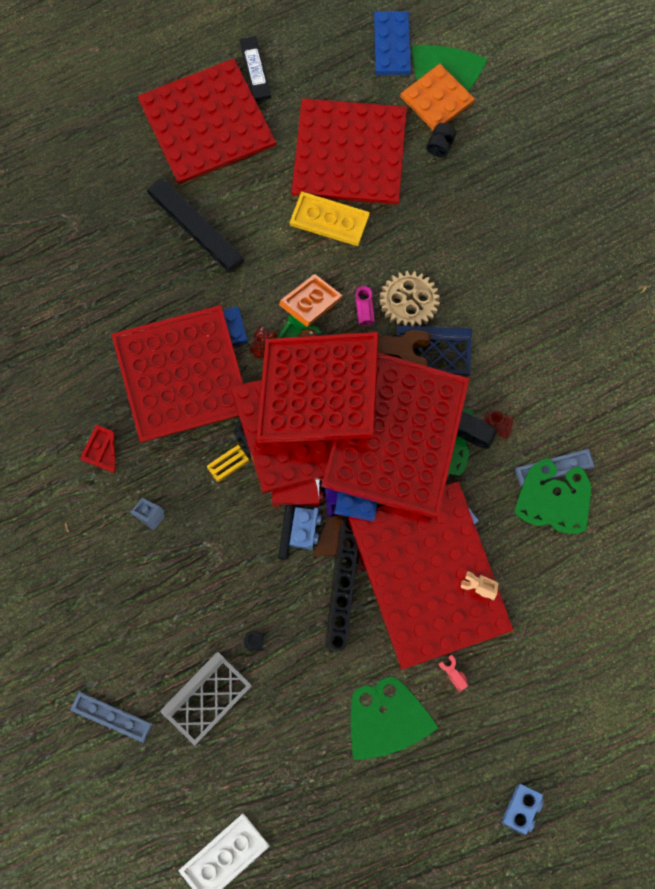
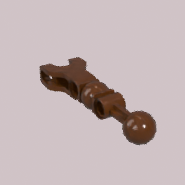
(397, 347)

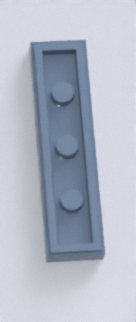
(563, 464)
(111, 717)

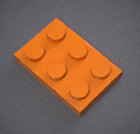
(310, 300)

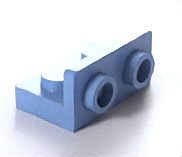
(304, 528)

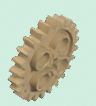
(398, 311)

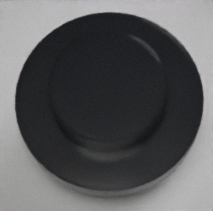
(254, 641)

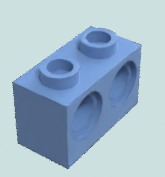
(517, 806)

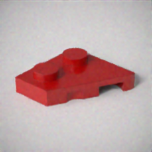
(100, 449)

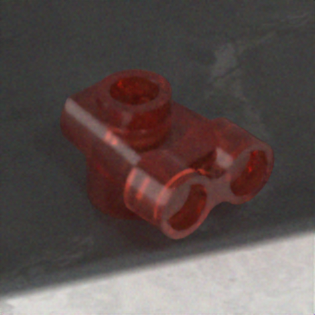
(258, 345)
(502, 424)

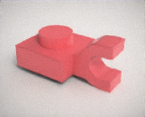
(457, 678)

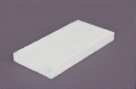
(225, 856)

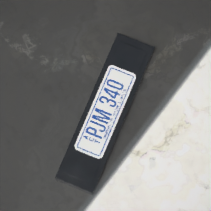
(255, 68)

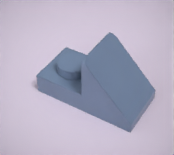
(148, 513)

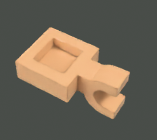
(483, 585)

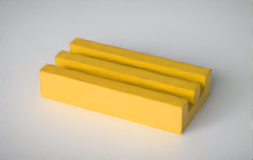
(245, 460)

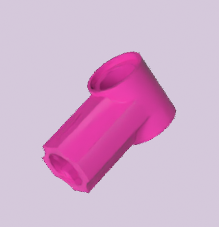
(364, 307)

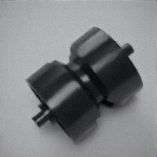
(441, 141)

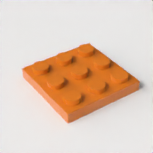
(437, 97)

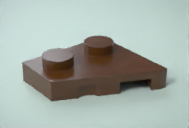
(328, 540)

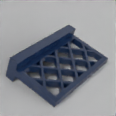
(444, 334)

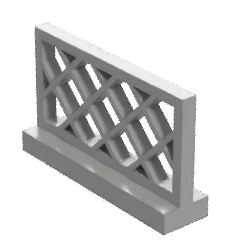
(193, 685)

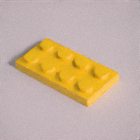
(329, 218)

